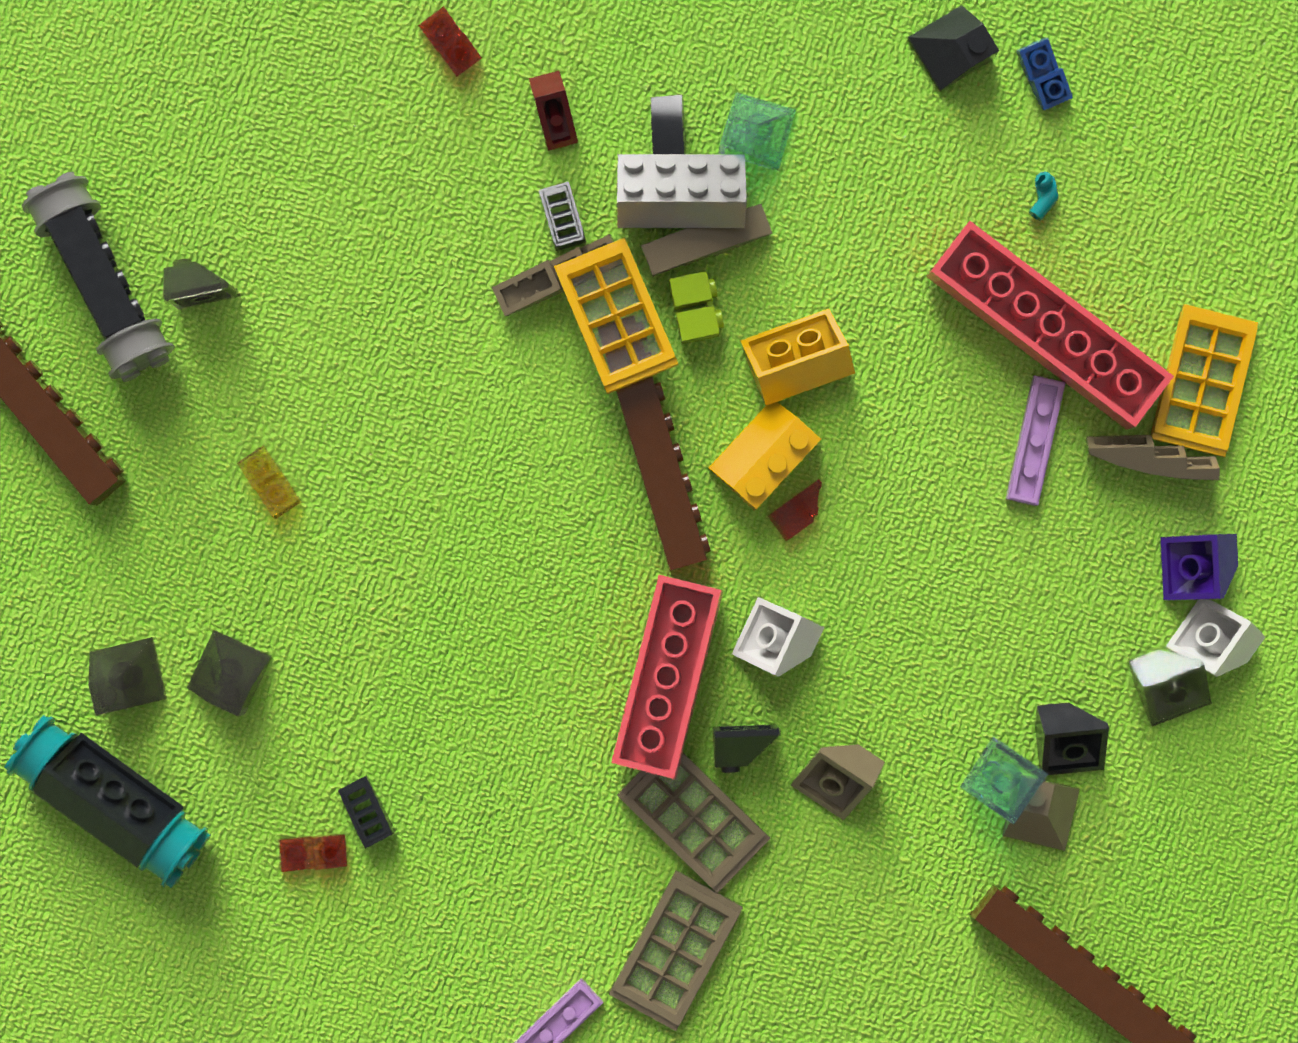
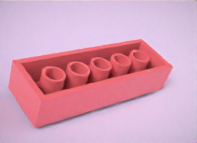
(667, 677)

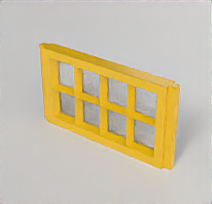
(616, 315)
(1209, 375)

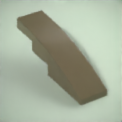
(699, 243)
(539, 281)
(1140, 454)

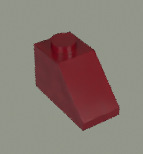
(553, 110)

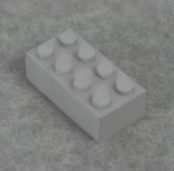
(681, 191)

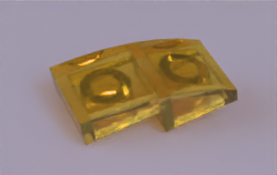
(269, 482)

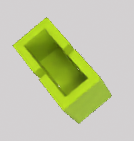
(691, 292)

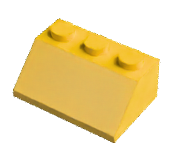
(798, 356)
(764, 454)

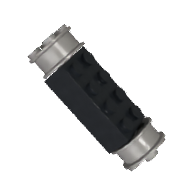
(66, 215)

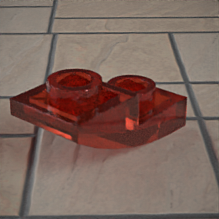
(449, 41)
(312, 852)

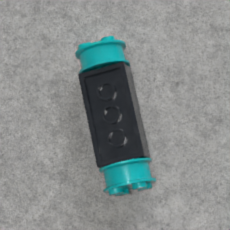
(107, 800)

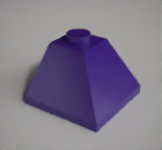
(1198, 566)

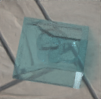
(757, 131)
(1003, 780)

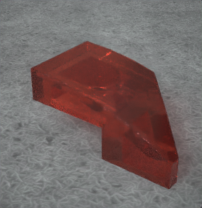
(797, 512)

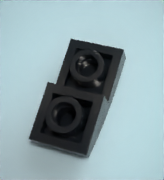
(668, 125)

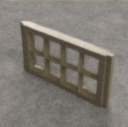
(696, 821)
(675, 950)

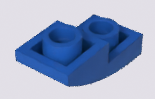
(1043, 74)

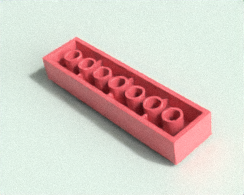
(1050, 326)

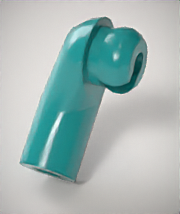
(1047, 195)

